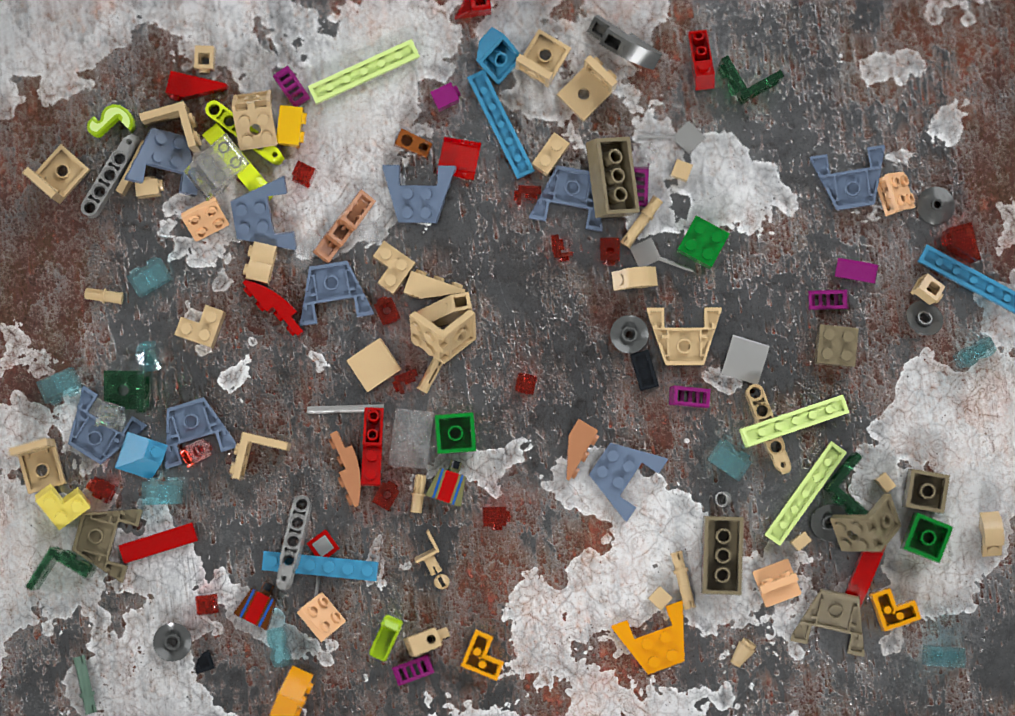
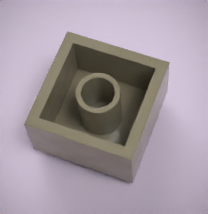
(836, 346)
(926, 491)

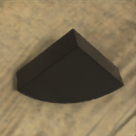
(205, 662)

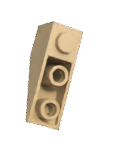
(427, 288)
(447, 309)

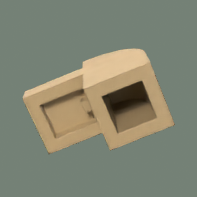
(634, 278)
(992, 533)

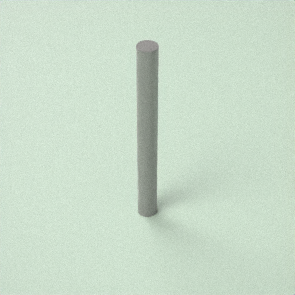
(340, 408)

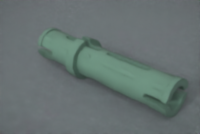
(85, 685)

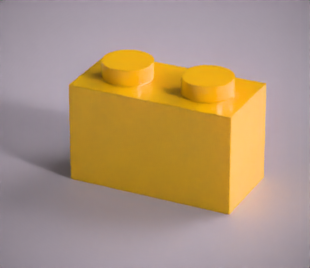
(290, 126)

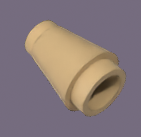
(743, 651)

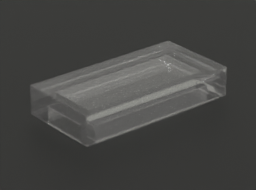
(304, 253)

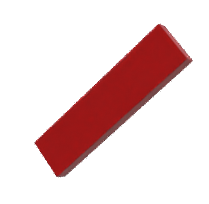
(158, 543)

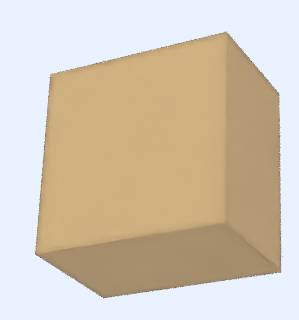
(681, 170)
(884, 482)
(800, 541)
(660, 598)

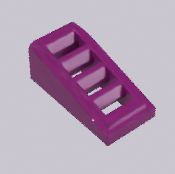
(283, 72)
(642, 203)
(845, 300)
(673, 395)
(430, 670)

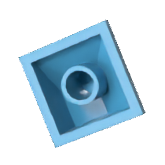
(496, 55)
(140, 455)

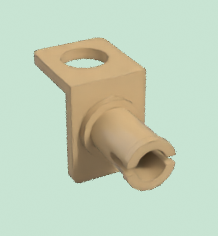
(429, 558)

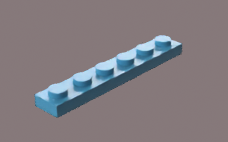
(500, 124)
(968, 278)
(325, 566)

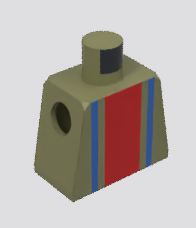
(448, 484)

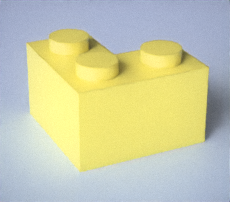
(62, 510)

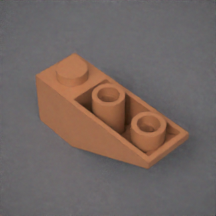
(578, 443)

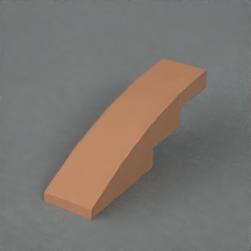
(344, 226)

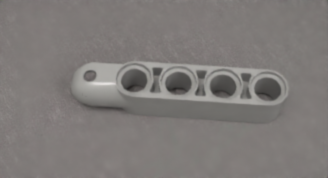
(110, 185)
(288, 571)

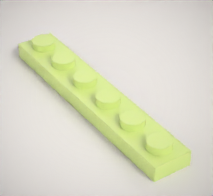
(364, 71)
(794, 421)
(805, 493)

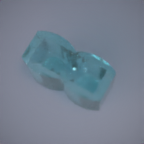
(978, 350)
(280, 651)

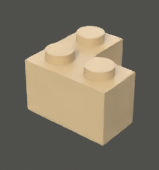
(398, 267)
(206, 330)

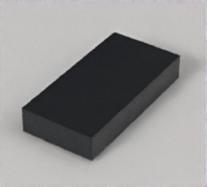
(644, 370)

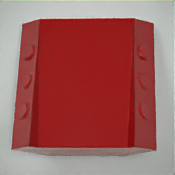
(461, 154)

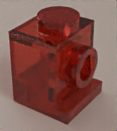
(304, 174)
(390, 318)
(525, 383)
(192, 456)
(102, 489)
(379, 498)
(207, 604)

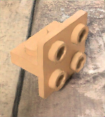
(895, 193)
(204, 219)
(777, 582)
(321, 616)

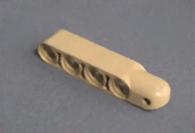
(777, 457)

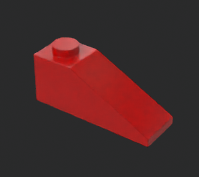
(189, 87)

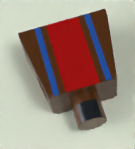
(258, 606)

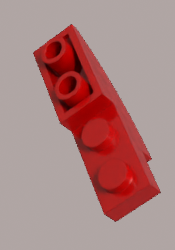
(270, 300)
(372, 446)

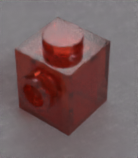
(609, 251)
(495, 517)

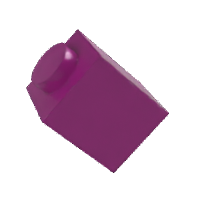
(445, 96)

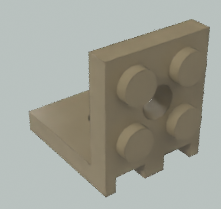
(872, 530)

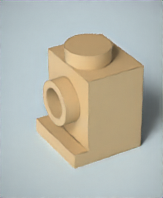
(204, 52)
(149, 188)
(928, 289)

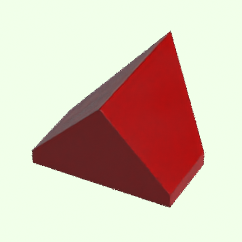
(474, 8)

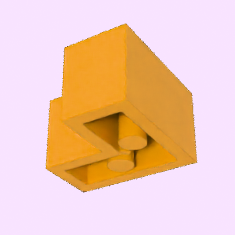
(892, 615)
(477, 658)
(292, 693)

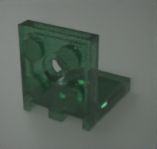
(737, 86)
(137, 383)
(838, 495)
(65, 557)

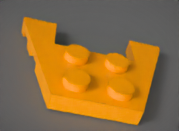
(659, 648)

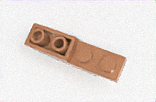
(351, 475)

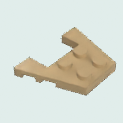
(684, 345)

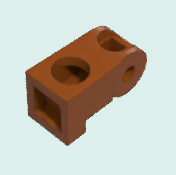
(413, 143)

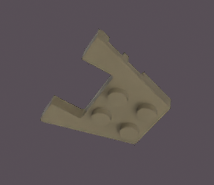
(97, 535)
(833, 612)

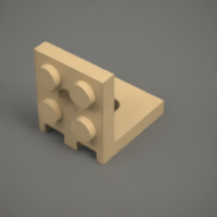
(541, 69)
(593, 79)
(250, 110)
(172, 112)
(48, 178)
(443, 343)
(243, 450)
(32, 456)

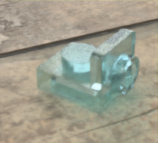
(147, 356)

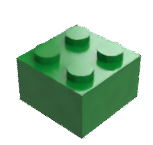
(703, 242)
(455, 433)
(926, 537)

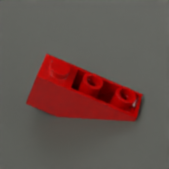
(701, 60)

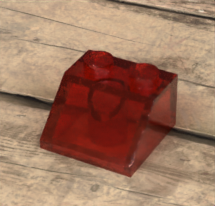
(961, 242)

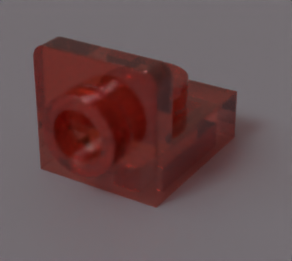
(530, 192)
(558, 245)
(407, 377)

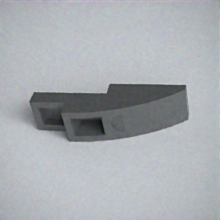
(624, 45)

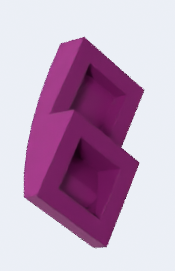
(856, 270)

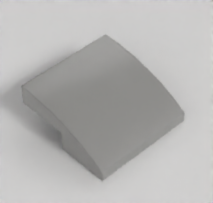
(745, 359)

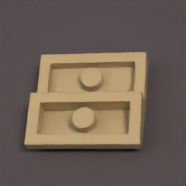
(374, 365)

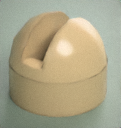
(445, 578)

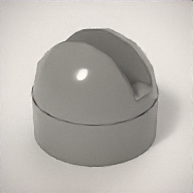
(721, 497)

